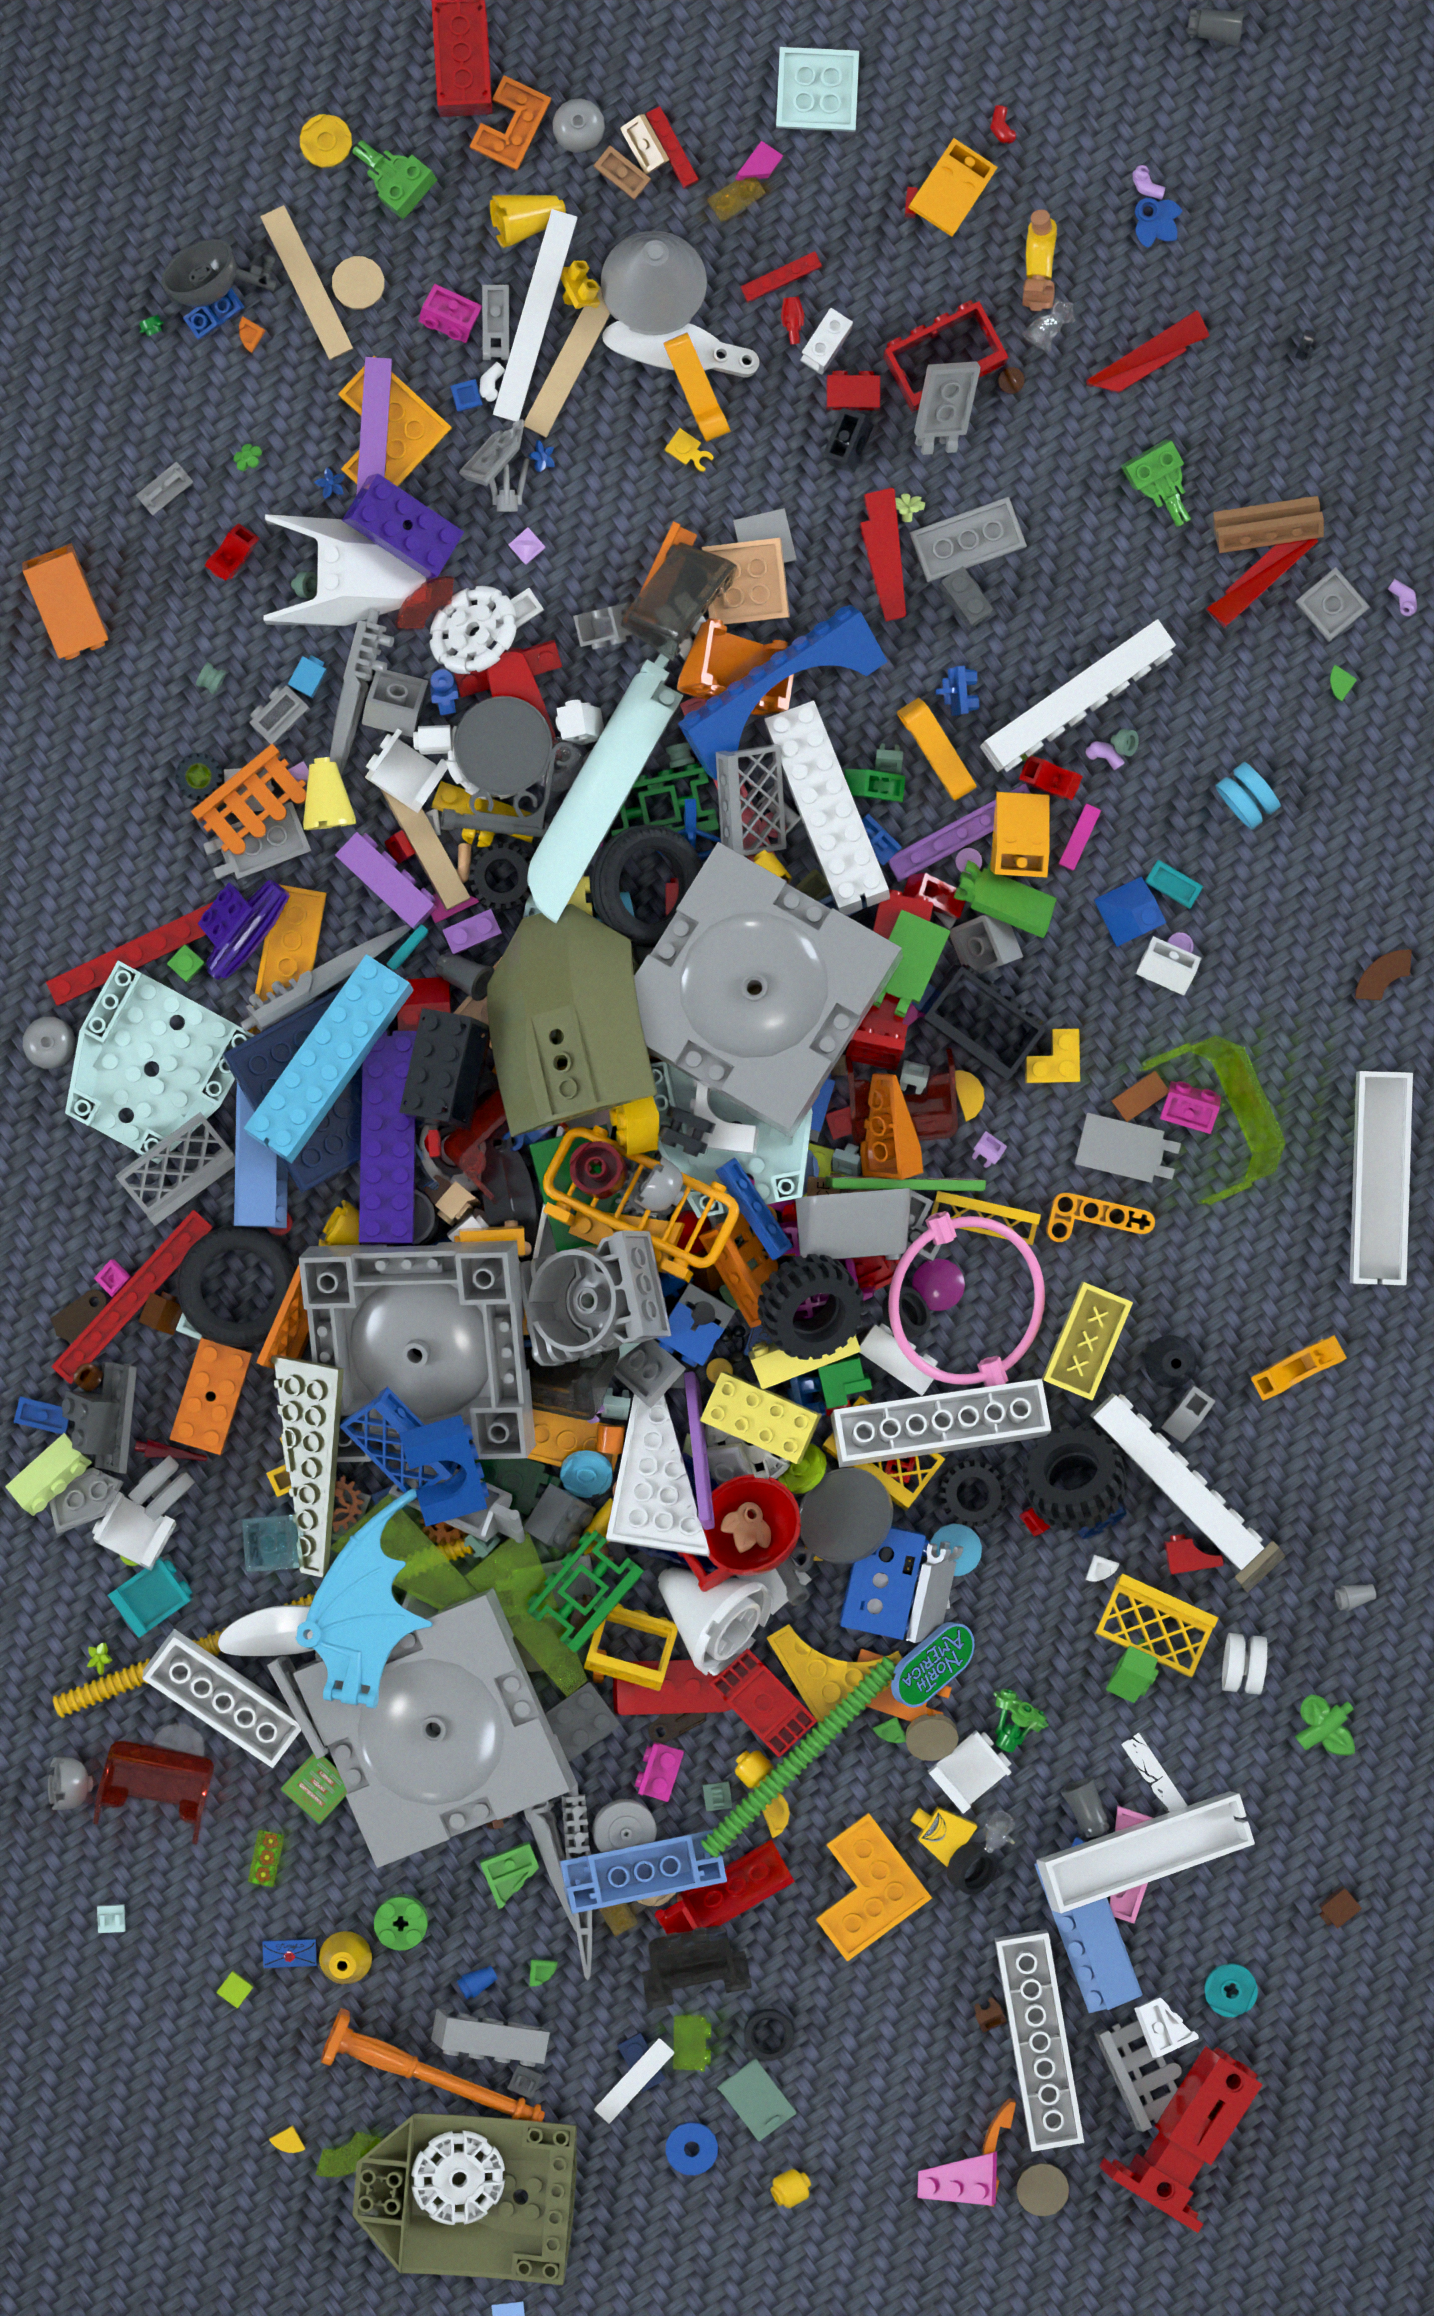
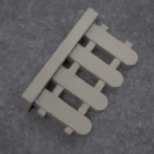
(1143, 2084)

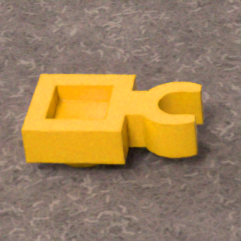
(684, 449)

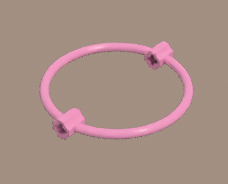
(942, 1230)

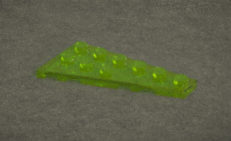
(427, 1570)
(516, 1576)

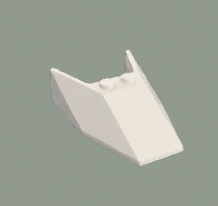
(351, 576)

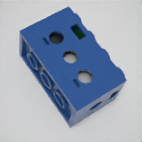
(877, 1589)

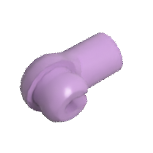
(1144, 184)
(1406, 595)
(1104, 750)

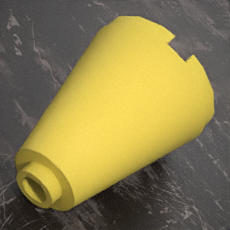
(326, 797)

